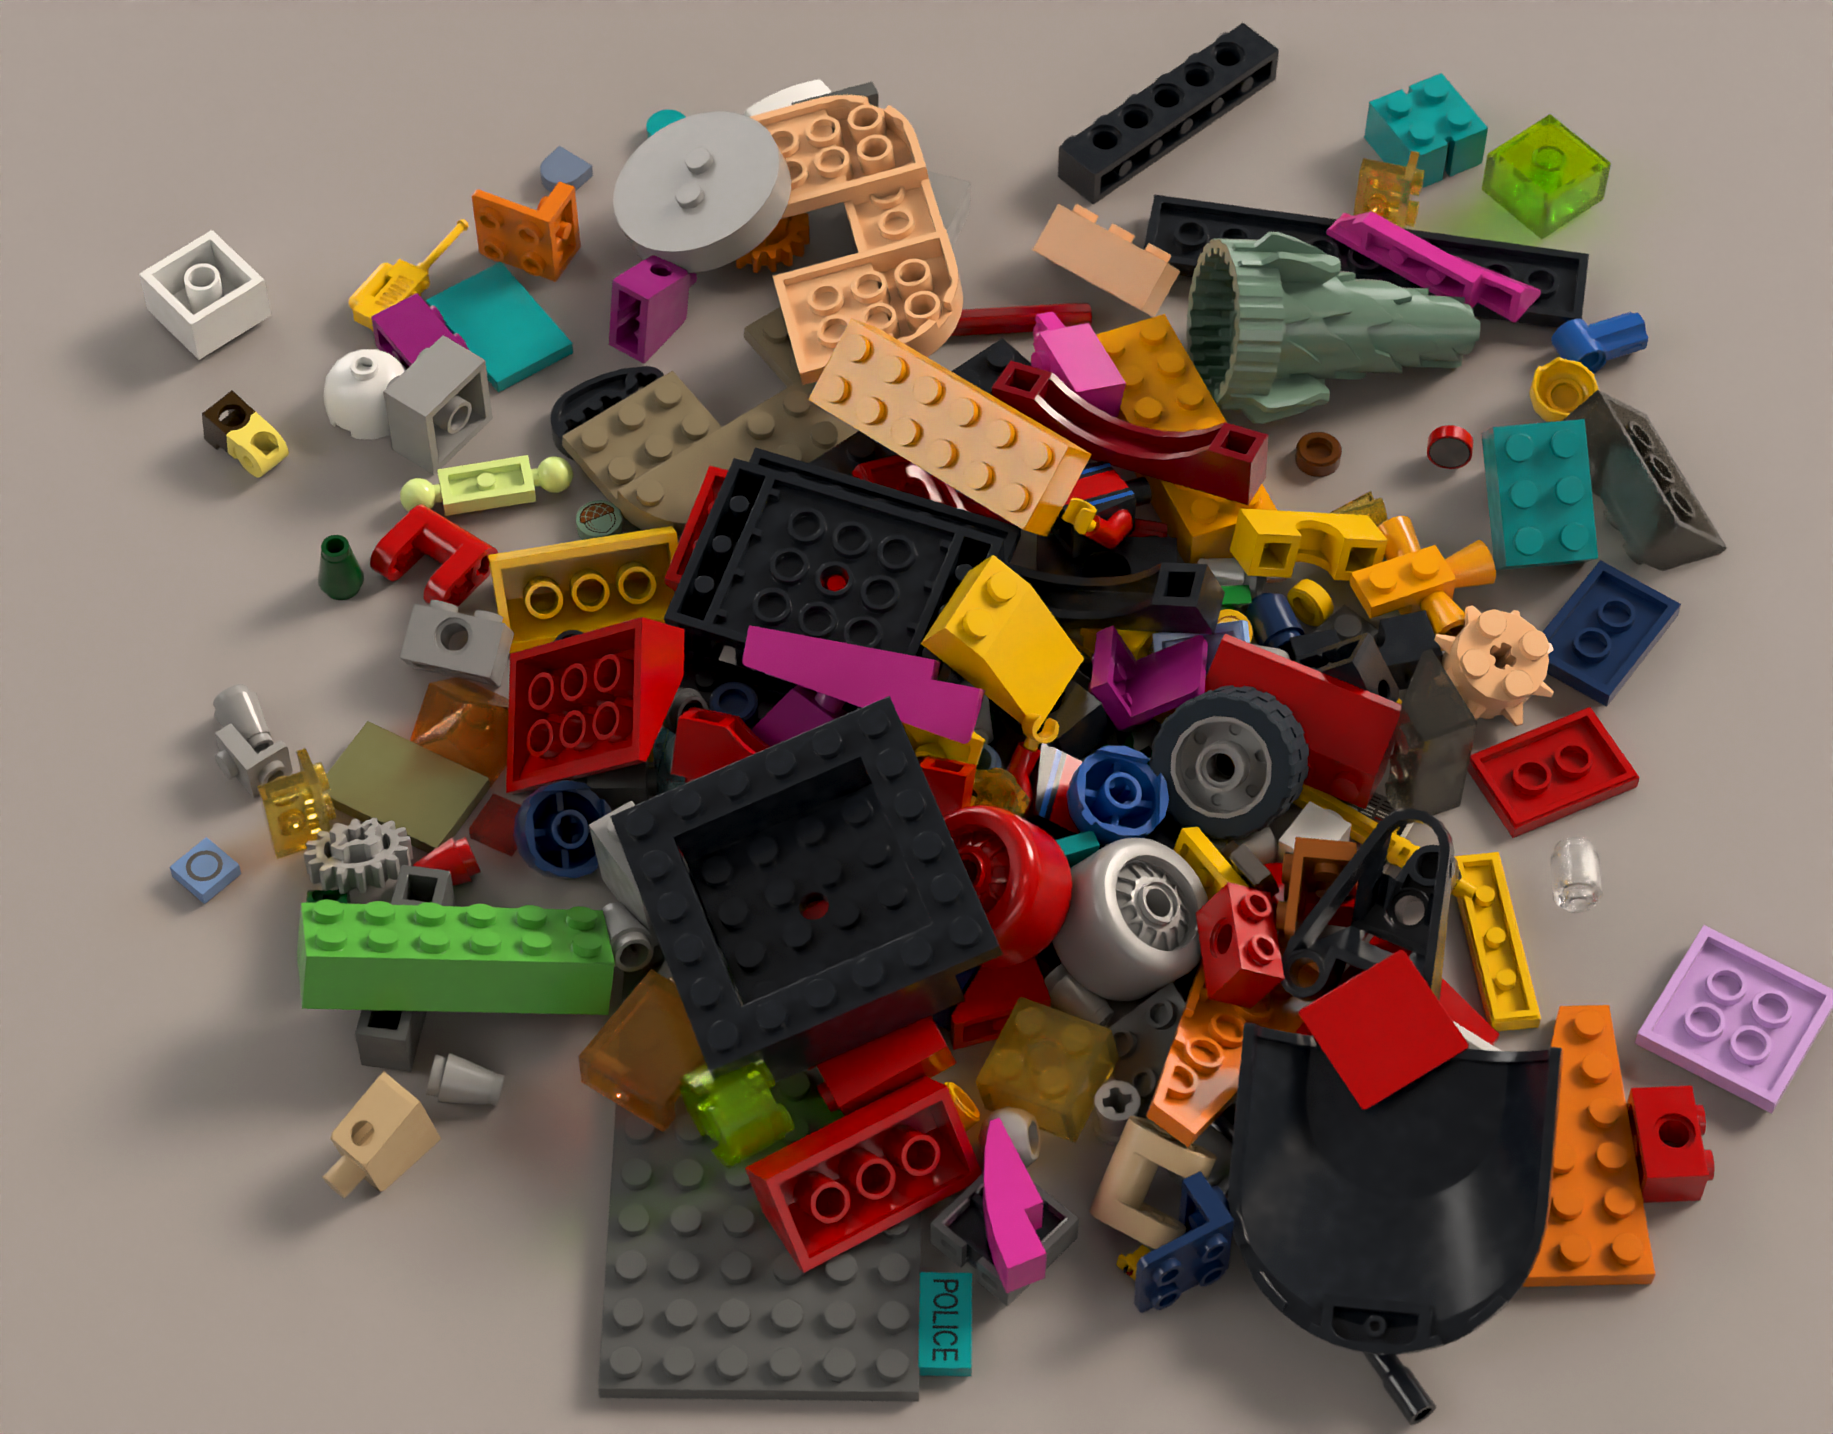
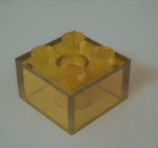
(1048, 1067)

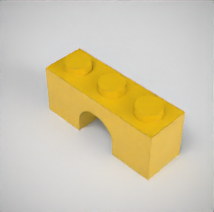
(1273, 540)

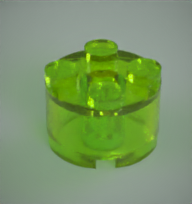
(736, 1110)

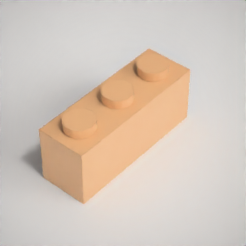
(1107, 258)

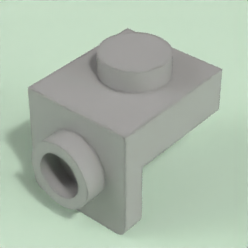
(241, 761)

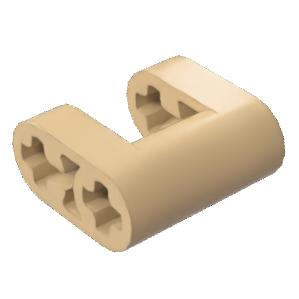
(1130, 1175)

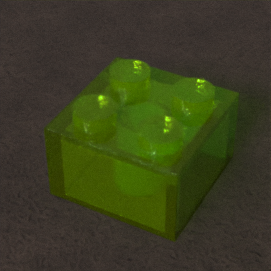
(1545, 176)

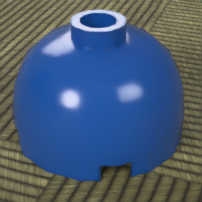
(1117, 795)

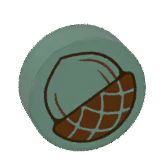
(598, 520)

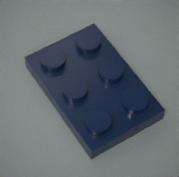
(1606, 632)

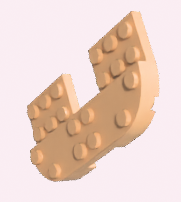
(904, 261)

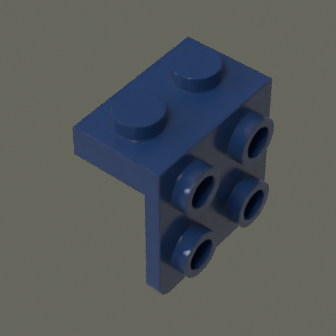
(1193, 1258)

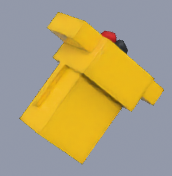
(1129, 1262)

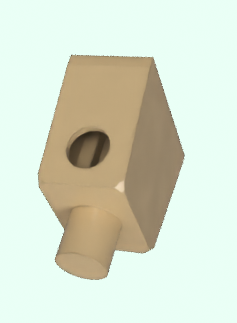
(380, 1138)

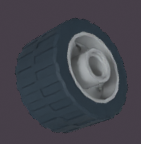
(1259, 739)

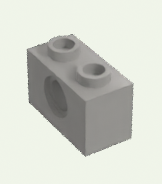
(481, 658)

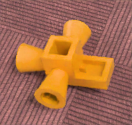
(1421, 578)

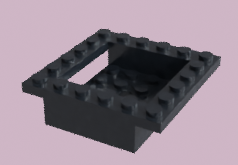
(791, 526)
(794, 832)

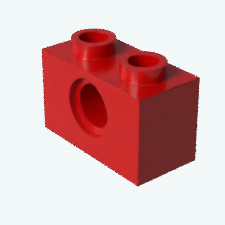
(1239, 945)
(1663, 1170)

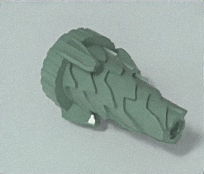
(1283, 318)

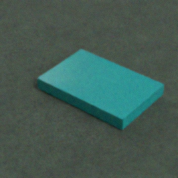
(502, 325)

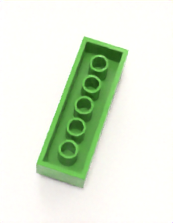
(454, 958)

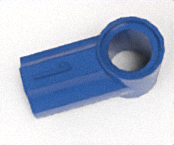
(1601, 340)

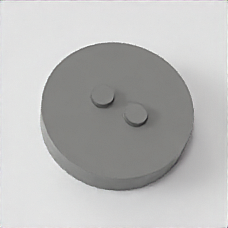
(702, 191)

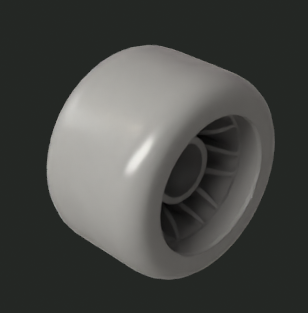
(1131, 920)

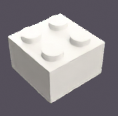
(205, 294)

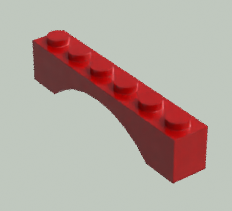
(716, 739)

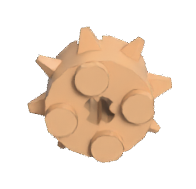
(1497, 663)

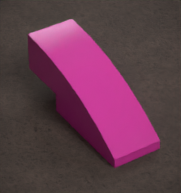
(1011, 1212)

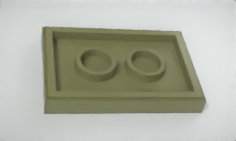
(406, 784)

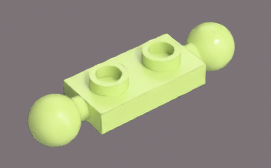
(488, 484)

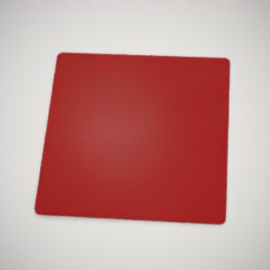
(1383, 1029)

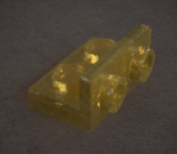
(1389, 190)
(297, 806)

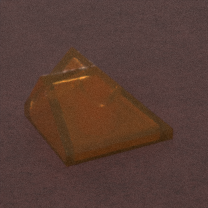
(464, 725)

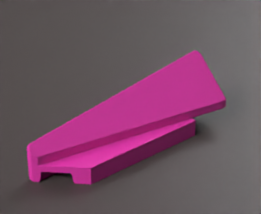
(1431, 266)
(866, 676)

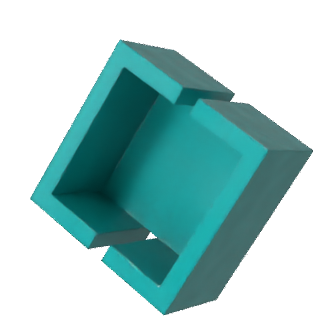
(1425, 124)

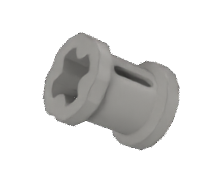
(1112, 1099)

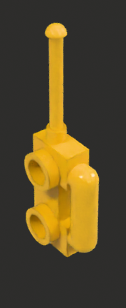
(396, 282)

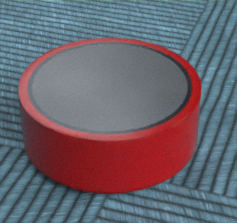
(1450, 447)

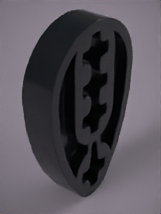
(595, 397)

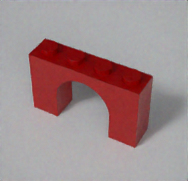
(882, 1064)

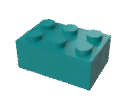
(1539, 494)

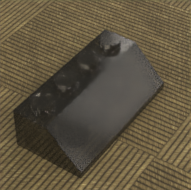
(1643, 487)

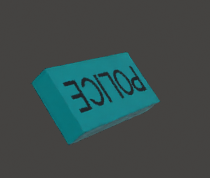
(945, 1324)

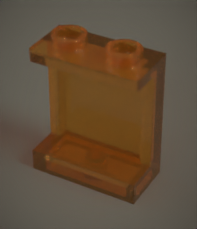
(644, 1052)

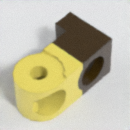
(243, 435)

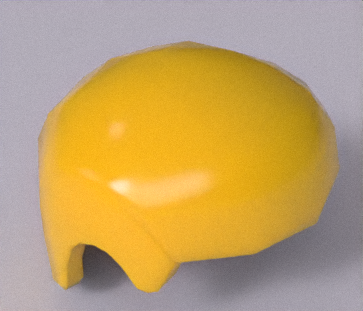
(1560, 388)

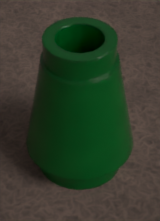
(339, 570)

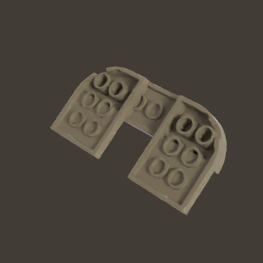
(660, 440)

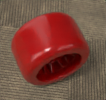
(1017, 877)

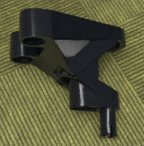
(1425, 877)

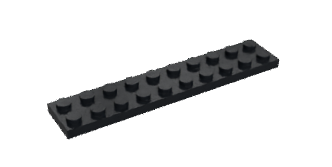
(1187, 225)

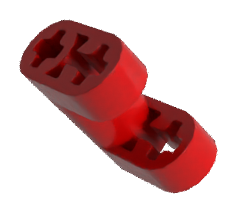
(429, 533)

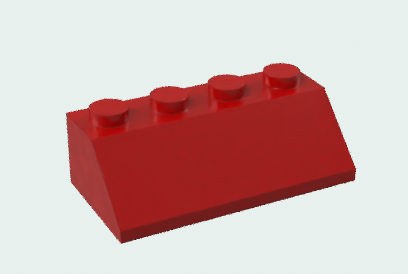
(1344, 725)
(865, 1172)

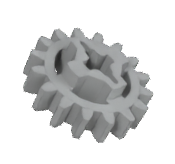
(358, 855)

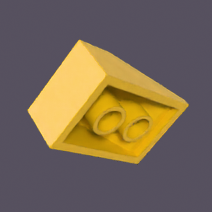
(1005, 641)

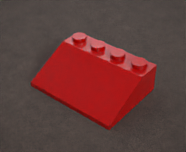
(590, 701)

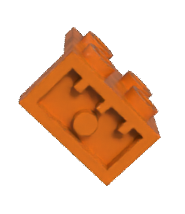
(527, 238)

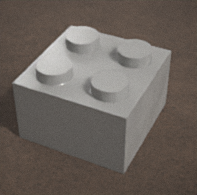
(438, 404)

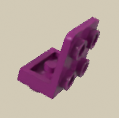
(1149, 686)

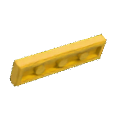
(1496, 945)

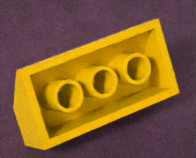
(582, 584)

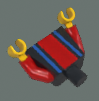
(1099, 510)
(1044, 777)

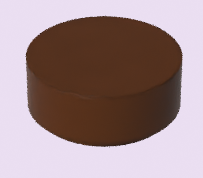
(1318, 454)

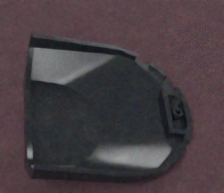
(1394, 1216)

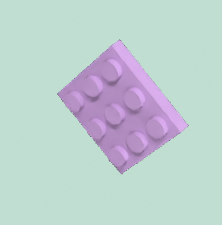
(1737, 1018)

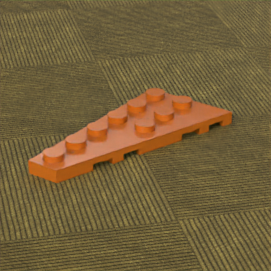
(1206, 1054)
(1596, 1202)

